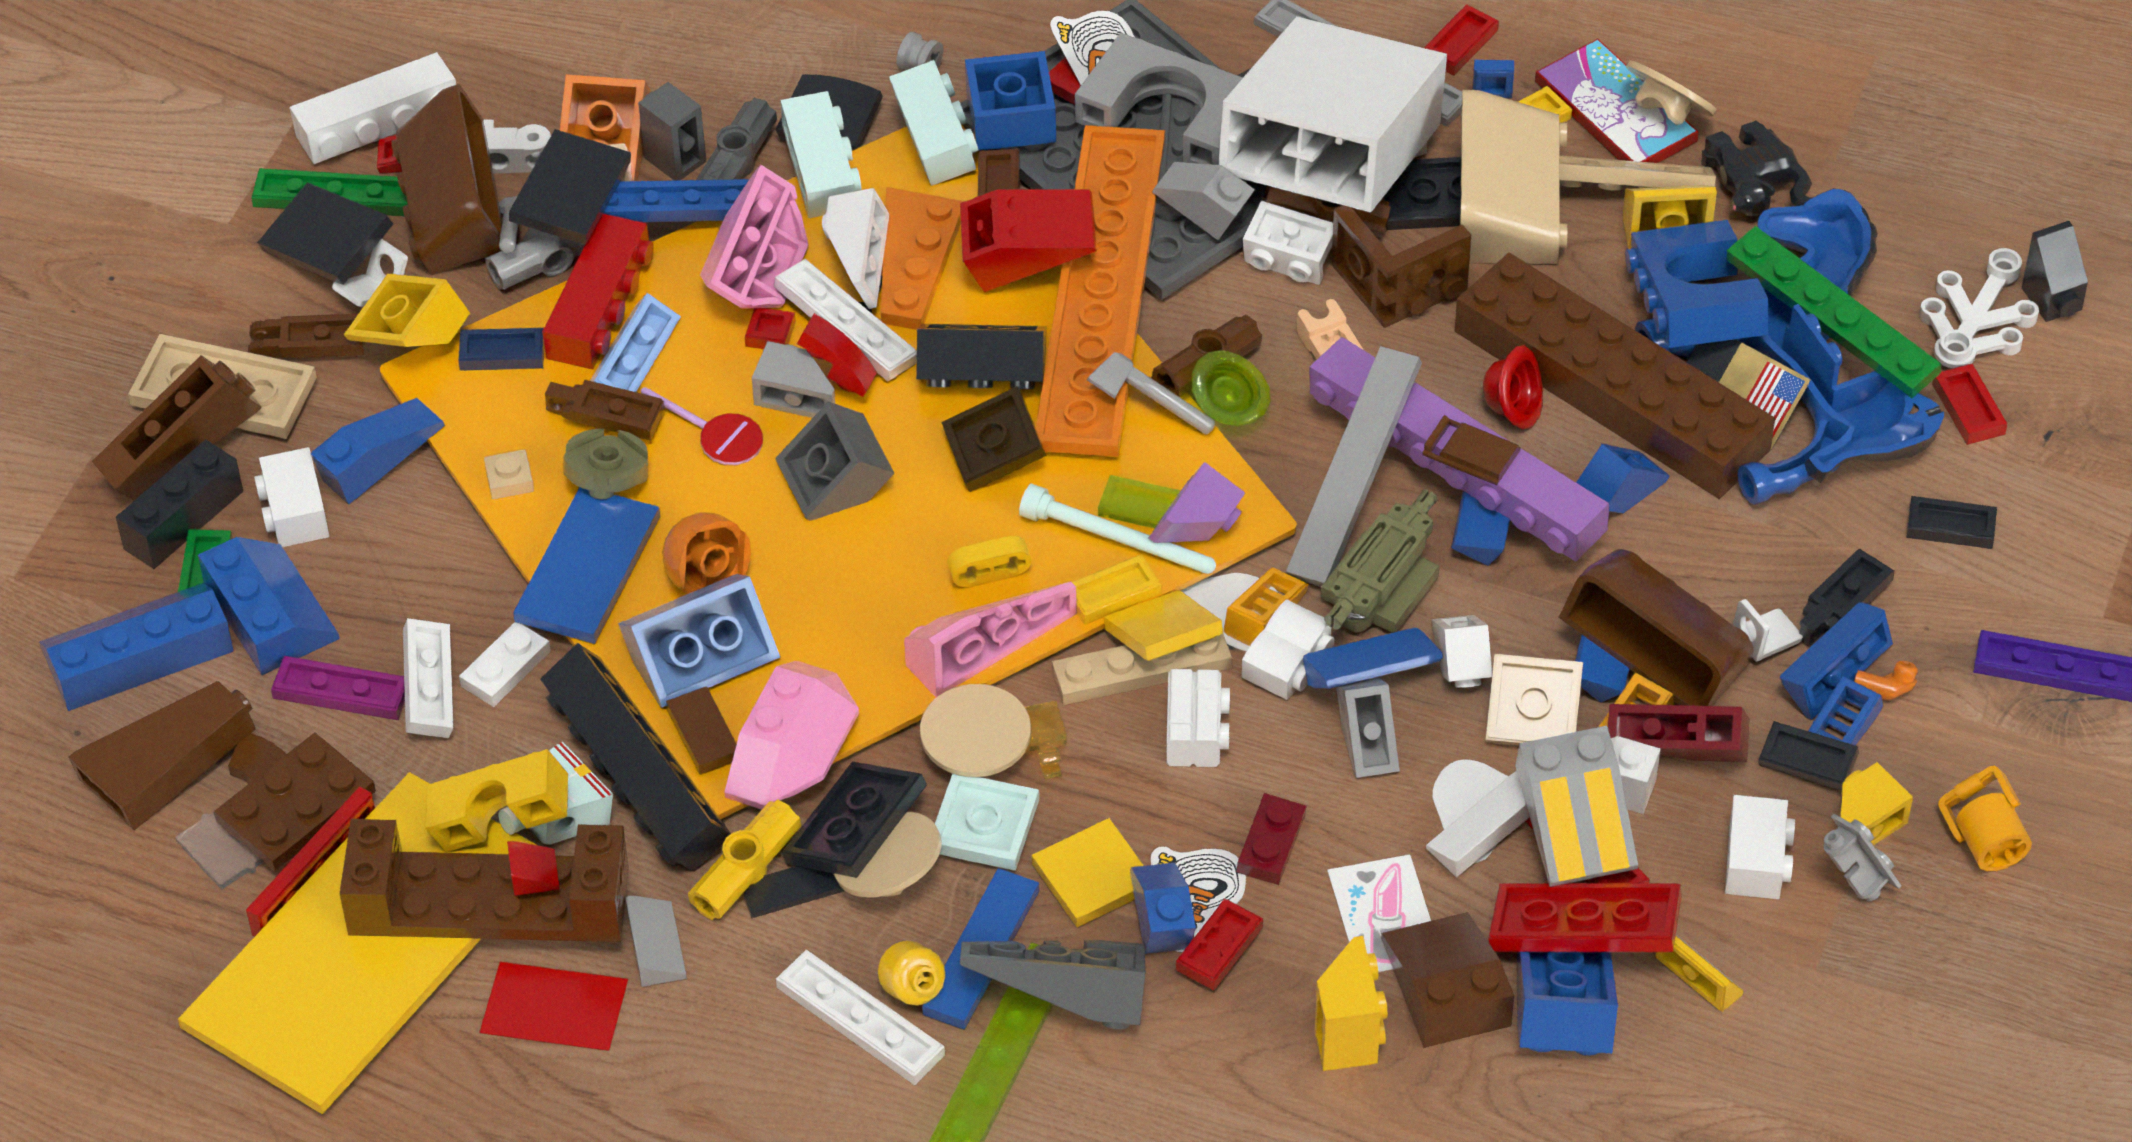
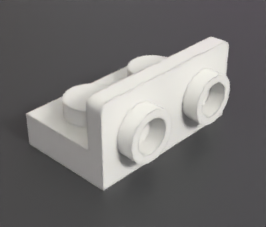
(1288, 242)

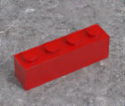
(597, 291)

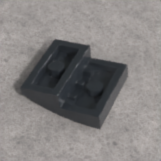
(856, 102)

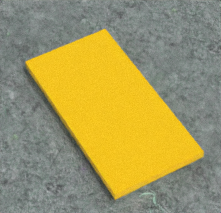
(320, 1004)

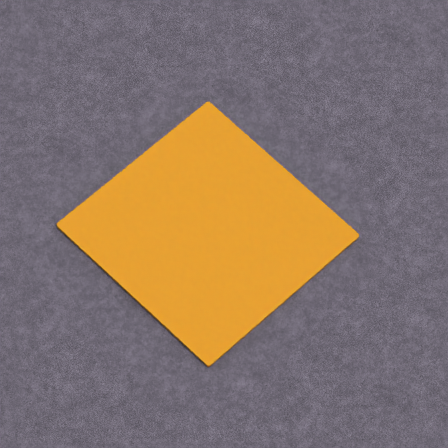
(858, 579)

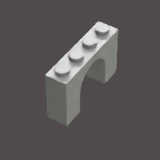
(1140, 69)

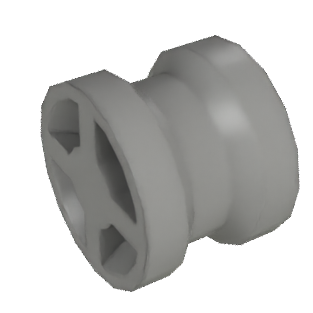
(916, 51)

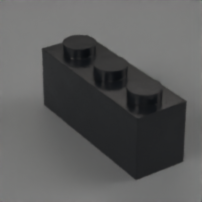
(178, 502)

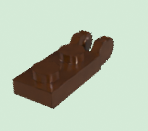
(304, 337)

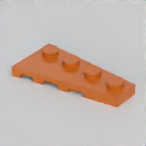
(915, 253)

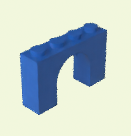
(1691, 312)

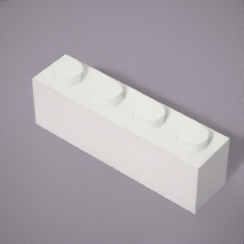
(368, 108)

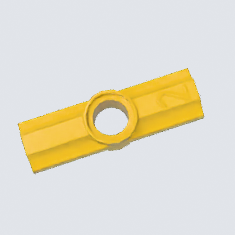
(744, 859)

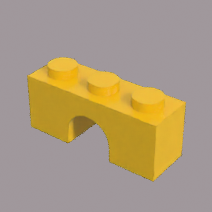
(463, 804)

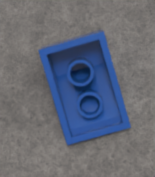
(1566, 1001)

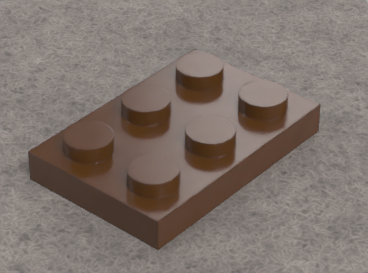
(291, 801)

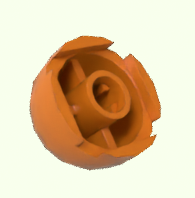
(704, 551)

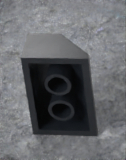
(981, 354)

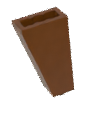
(163, 752)

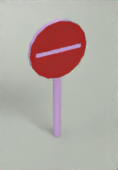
(725, 438)

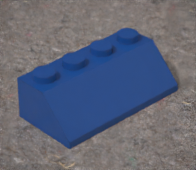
(137, 646)

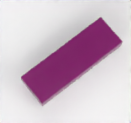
(339, 688)

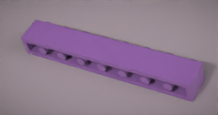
(1529, 492)

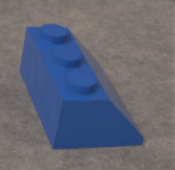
(265, 601)

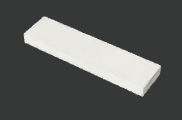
(820, 295)
(860, 1017)

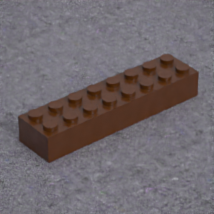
(1616, 375)

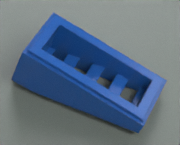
(1857, 695)

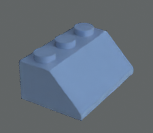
(700, 638)

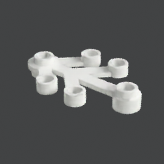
(1959, 346)

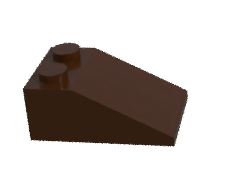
(1450, 979)

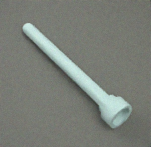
(1040, 504)

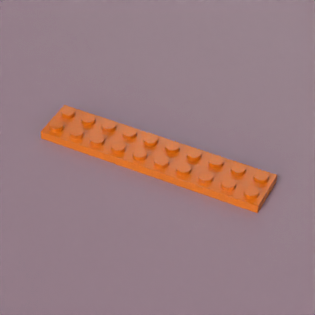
(1101, 292)

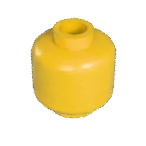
(911, 972)

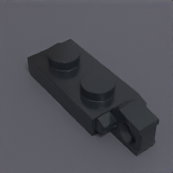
(1852, 583)

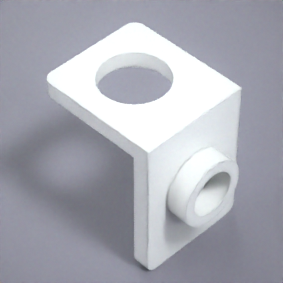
(361, 287)
(1767, 632)

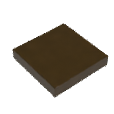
(993, 439)

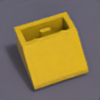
(1350, 1010)

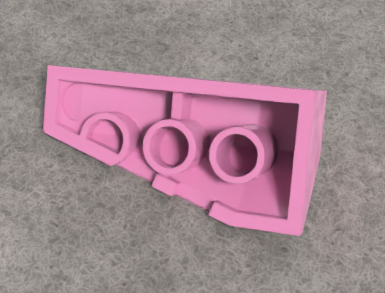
(976, 638)

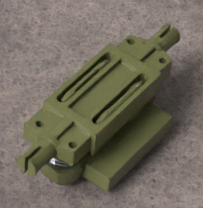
(1384, 570)

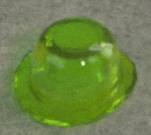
(1230, 388)

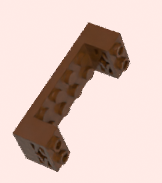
(474, 893)

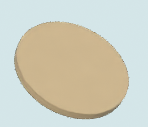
(1665, 93)
(975, 730)
(899, 861)

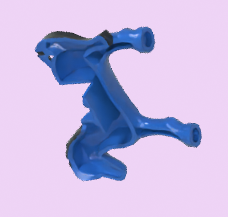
(1852, 419)

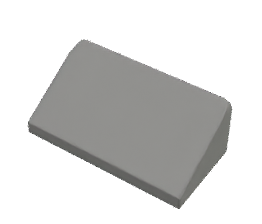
(655, 940)

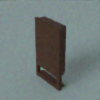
(1472, 451)

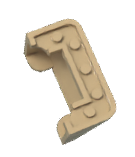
(1510, 179)

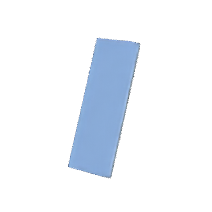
(637, 345)

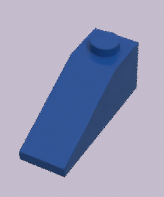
(373, 446)

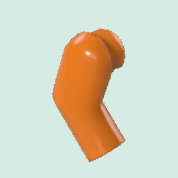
(1892, 684)

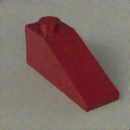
(1684, 730)

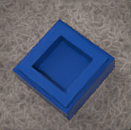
(1494, 77)

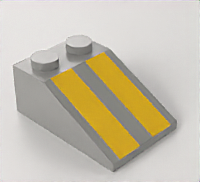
(1577, 805)

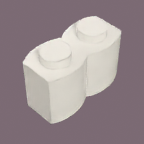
(1278, 651)

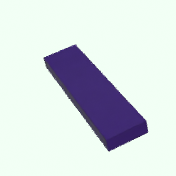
(2054, 665)

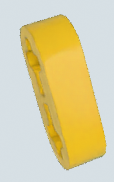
(989, 561)

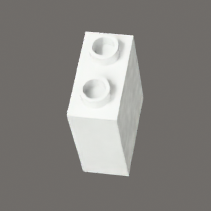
(1332, 113)

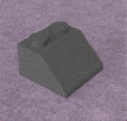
(834, 462)

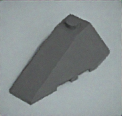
(1094, 982)

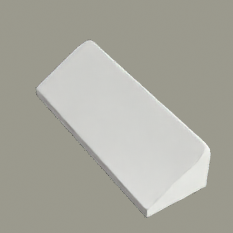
(1481, 827)

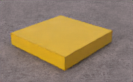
(1163, 625)
(1089, 871)

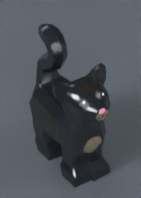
(1757, 169)

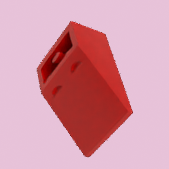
(1024, 232)

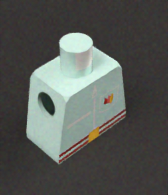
(587, 802)

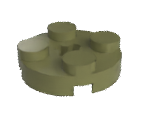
(605, 462)

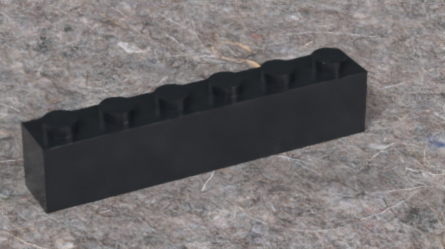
(635, 758)

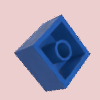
(1010, 100)

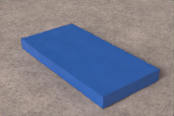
(587, 565)

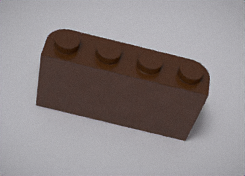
(448, 183)
(1657, 628)

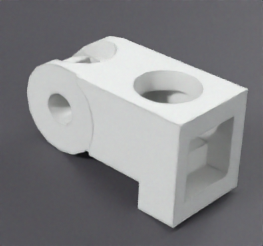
(515, 149)

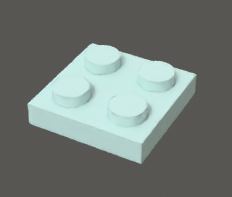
(986, 820)

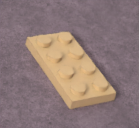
(278, 383)

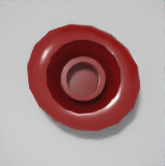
(1515, 387)

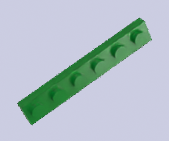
(1837, 312)

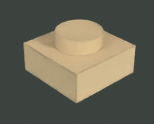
(508, 474)

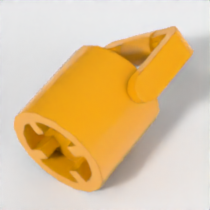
(1987, 822)

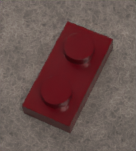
(1271, 839)

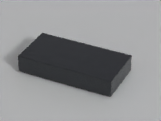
(1951, 522)
(1808, 755)

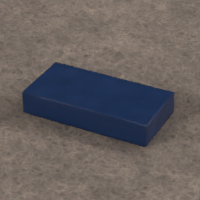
(501, 349)

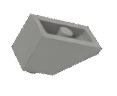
(1204, 194)
(790, 381)
(1368, 727)

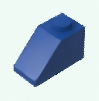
(1621, 477)
(1163, 907)

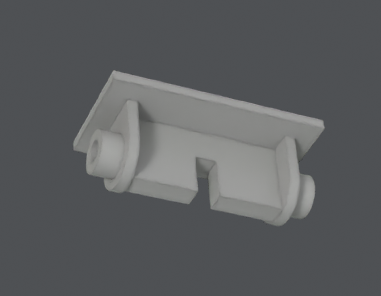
(1852, 845)

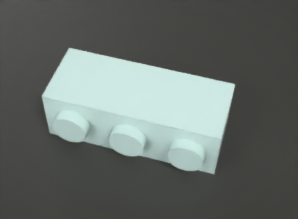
(935, 122)
(818, 150)

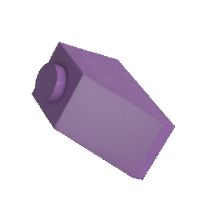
(1200, 508)

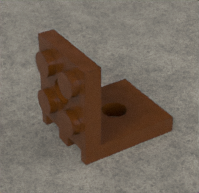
(1403, 282)

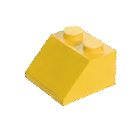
(1667, 207)
(409, 313)

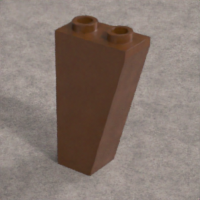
(197, 406)

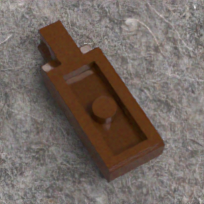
(606, 407)

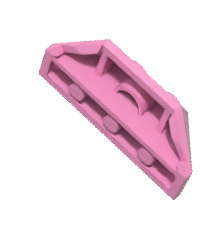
(756, 243)
(790, 735)

